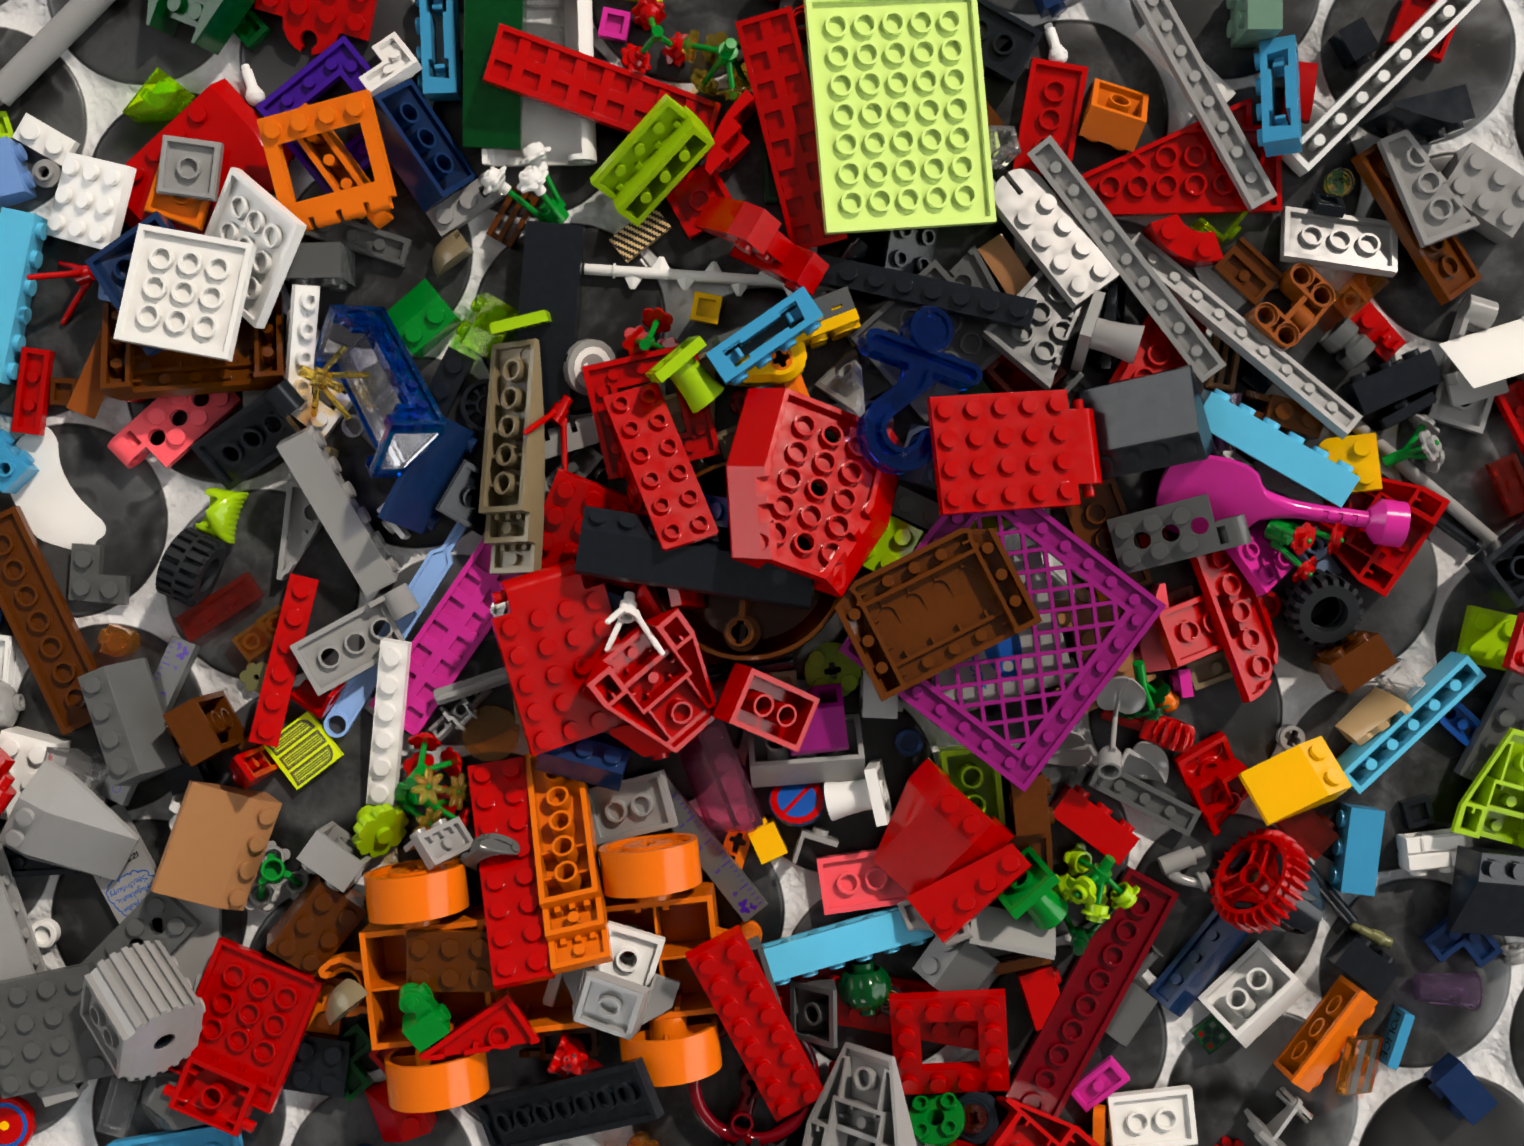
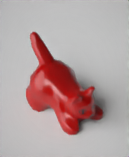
(571, 1057)

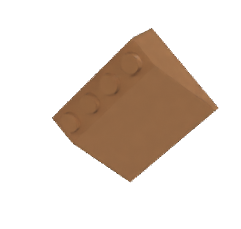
(216, 845)

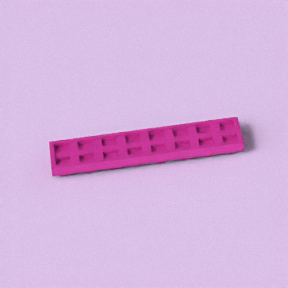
(450, 636)

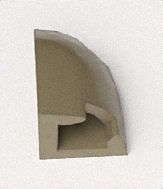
(450, 252)
(344, 1000)

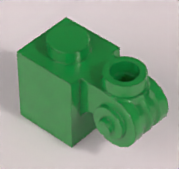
(425, 1018)

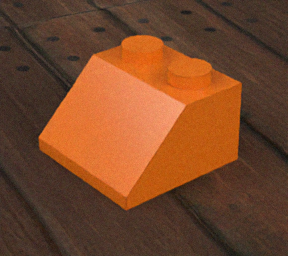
(1114, 115)

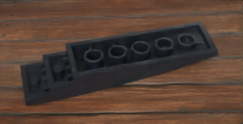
(552, 283)

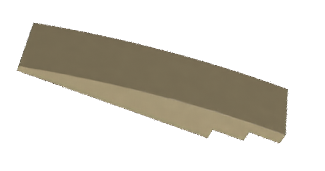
(514, 462)

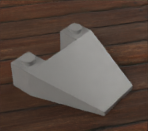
(861, 1100)

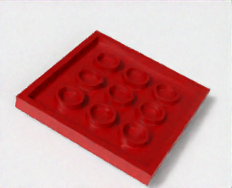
(565, 513)

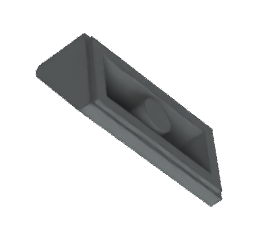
(1131, 1014)

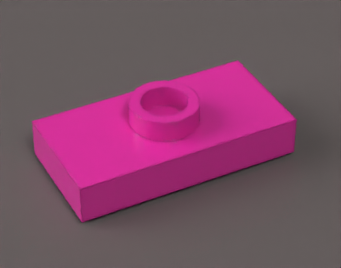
(1099, 1083)

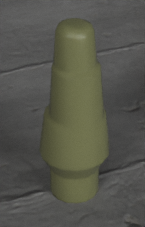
(1375, 936)

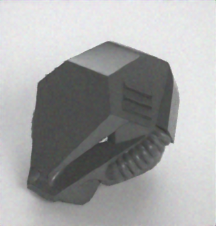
(156, 1105)

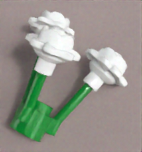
(530, 180)

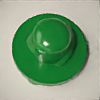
(937, 1118)

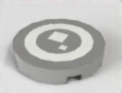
(583, 354)

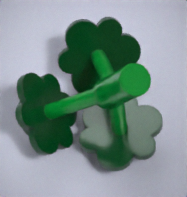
(1155, 694)

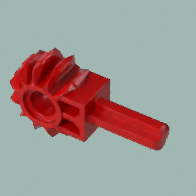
(1164, 732)

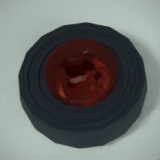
(987, 1115)

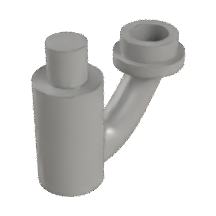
(1173, 862)

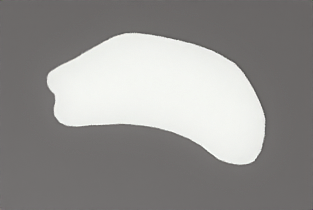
(49, 500)

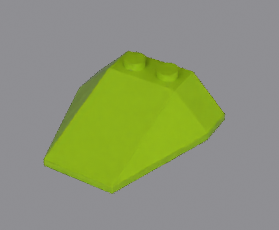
(1496, 797)

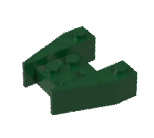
(212, 19)

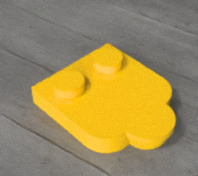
(1362, 454)

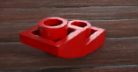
(1307, 81)

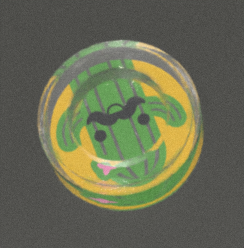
(1339, 182)

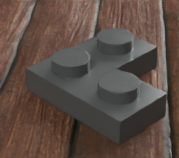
(88, 580)

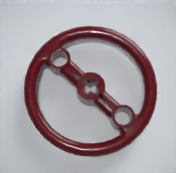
(731, 1131)

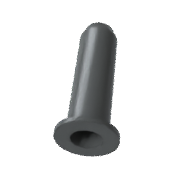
(1150, 958)

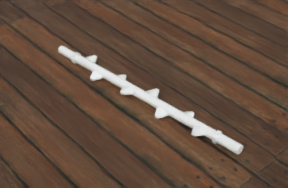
(685, 278)

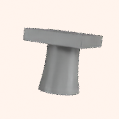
(1105, 336)

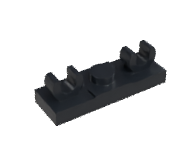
(1114, 311)

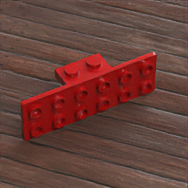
(658, 467)

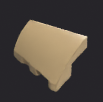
(1371, 716)

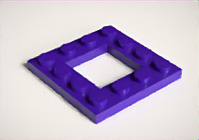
(310, 83)

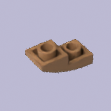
(1005, 265)

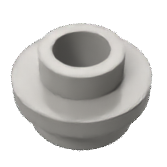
(54, 173)

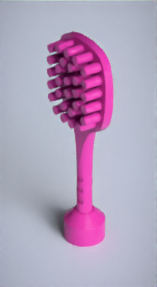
(1238, 490)

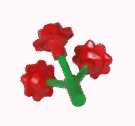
(649, 15)

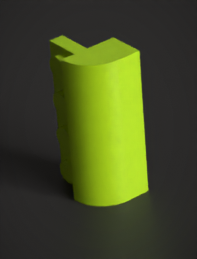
(653, 159)

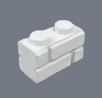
(1428, 851)

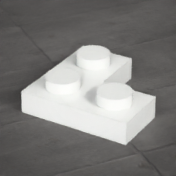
(395, 66)

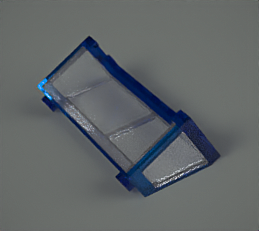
(394, 399)

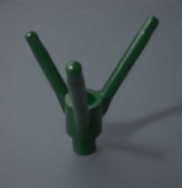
(1080, 936)

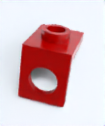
(317, 705)

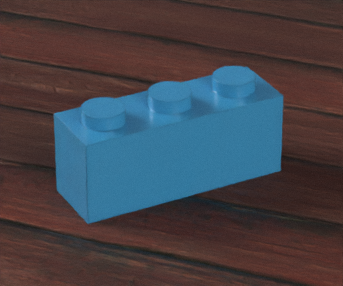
(1357, 849)

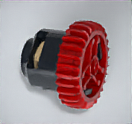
(1267, 885)

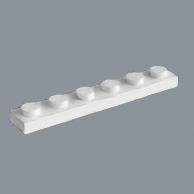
(388, 721)

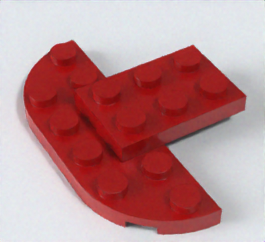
(1224, 618)

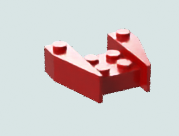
(761, 243)
(1035, 1128)

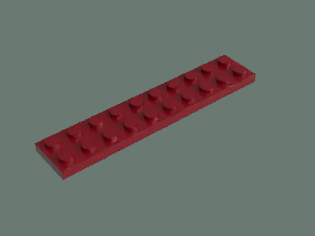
(1090, 998)

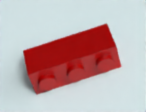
(1094, 823)

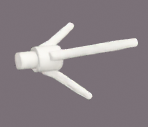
(629, 613)

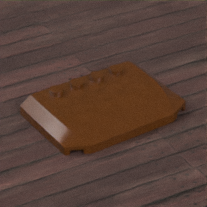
(133, 375)
(935, 609)

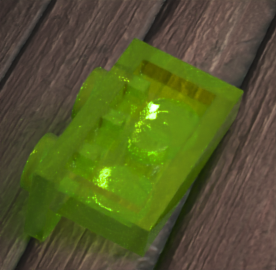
(475, 331)

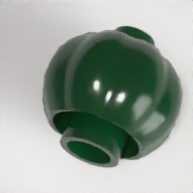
(864, 987)

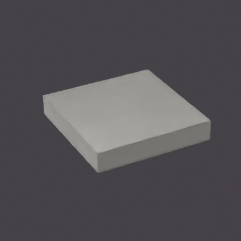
(190, 168)

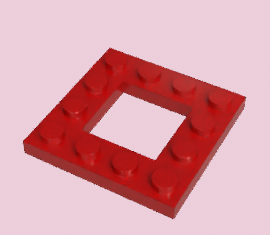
(609, 376)
(979, 1005)

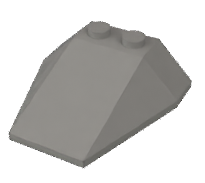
(68, 825)

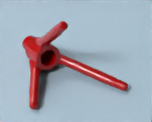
(81, 275)
(557, 416)

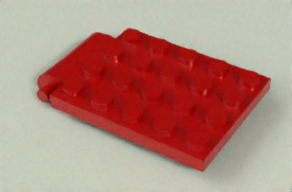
(1012, 451)
(549, 650)
(247, 1037)

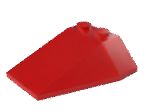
(1379, 565)
(655, 693)
(935, 831)

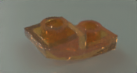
(1357, 293)
(259, 636)

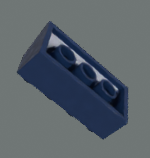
(420, 145)

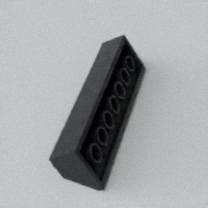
(627, 550)

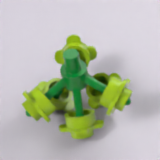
(1091, 887)

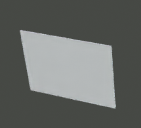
(1489, 353)

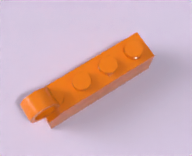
(339, 167)

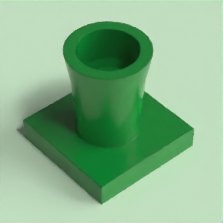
(1035, 894)

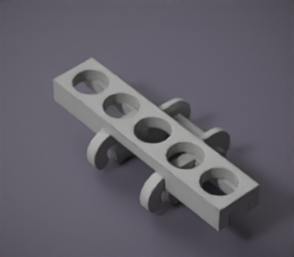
(458, 721)

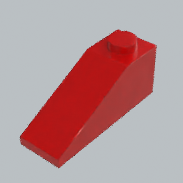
(252, 767)

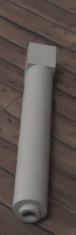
(48, 46)

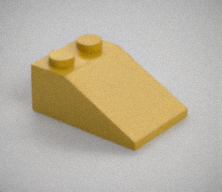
(1295, 781)

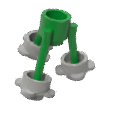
(274, 872)

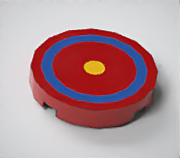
(16, 1121)

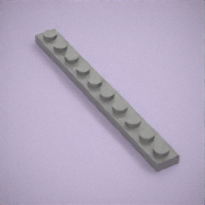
(1206, 101)
(1126, 259)
(1250, 342)

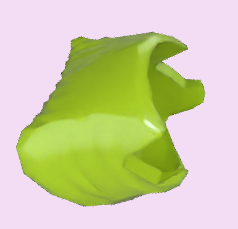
(222, 514)

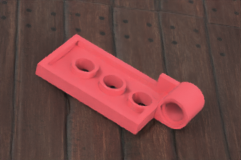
(134, 440)

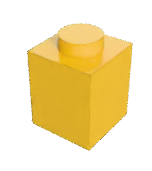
(767, 841)

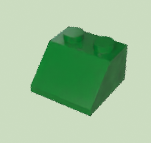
(423, 318)

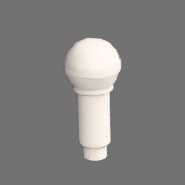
(1056, 51)
(253, 94)

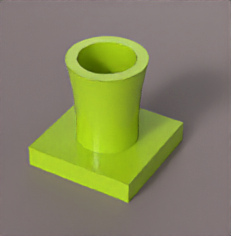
(687, 374)

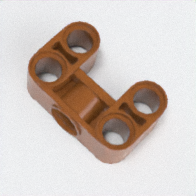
(1304, 310)

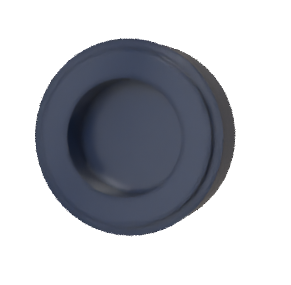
(908, 742)

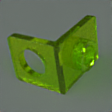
(1229, 233)

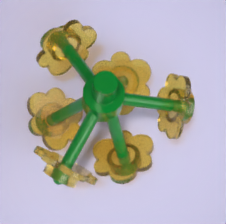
(719, 51)

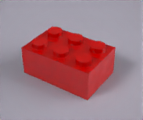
(766, 707)

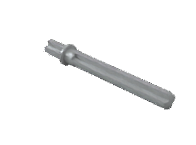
(470, 686)

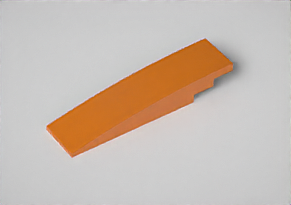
(567, 871)

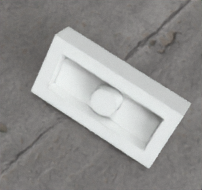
(44, 139)

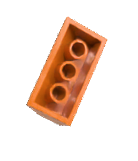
(1325, 1034)

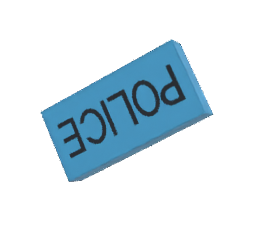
(1396, 1037)

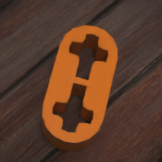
(741, 853)

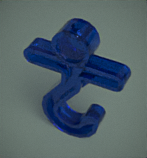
(921, 365)

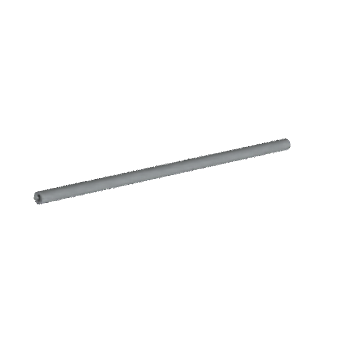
(1417, 477)

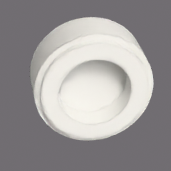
(46, 932)

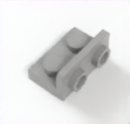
(441, 842)

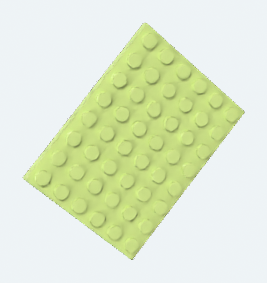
(899, 114)

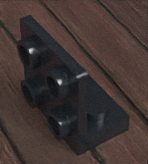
(903, 249)

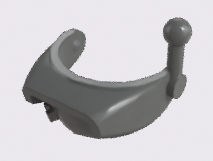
(487, 846)

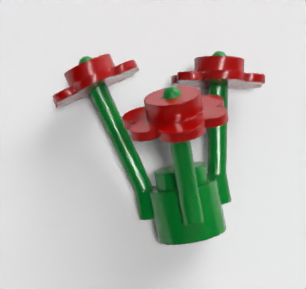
(1284, 532)

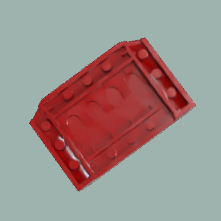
(214, 116)

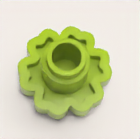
(379, 829)

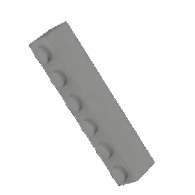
(338, 509)

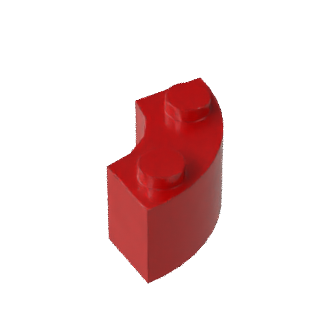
(1182, 243)

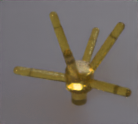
(321, 380)

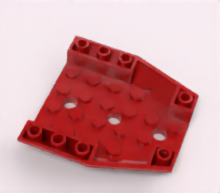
(770, 496)

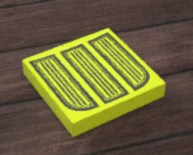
(304, 750)

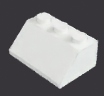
(1252, 993)

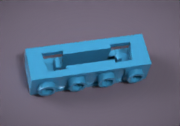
(1275, 55)
(439, 87)
(760, 357)

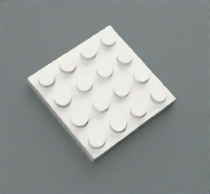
(254, 216)
(185, 292)

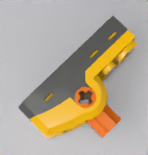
(838, 322)

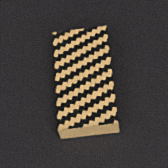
(634, 240)

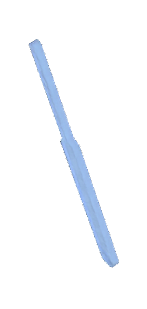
(423, 588)

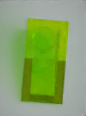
(158, 99)

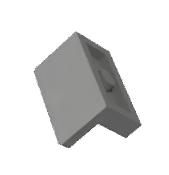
(1462, 393)

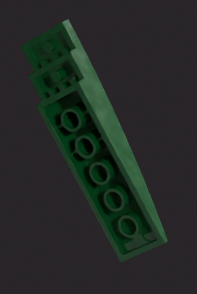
(489, 113)

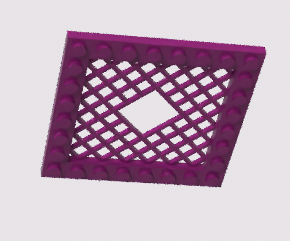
(1091, 676)

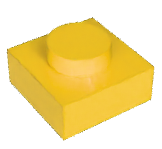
(706, 308)

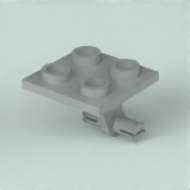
(1268, 1134)

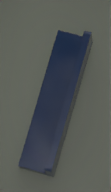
(1197, 964)

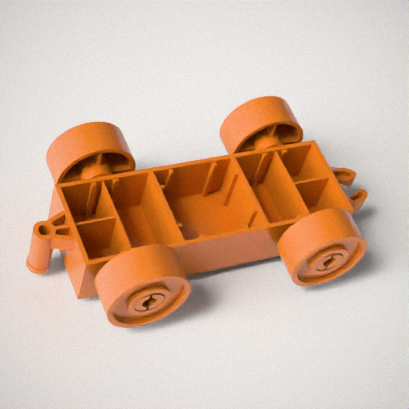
(644, 883)

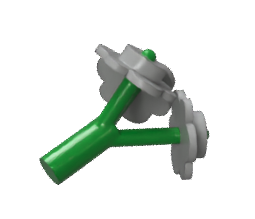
(1431, 446)

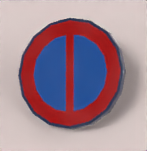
(797, 804)

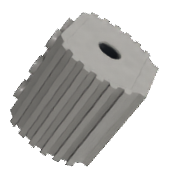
(141, 1010)

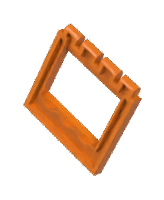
(320, 118)

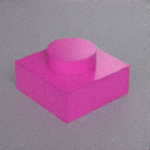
(614, 25)
(1181, 682)

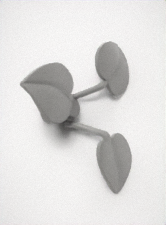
(1142, 762)

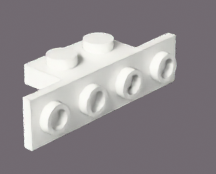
(301, 335)

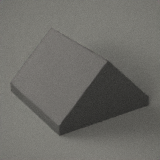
(814, 1011)

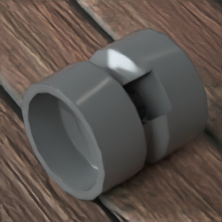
(1347, 343)

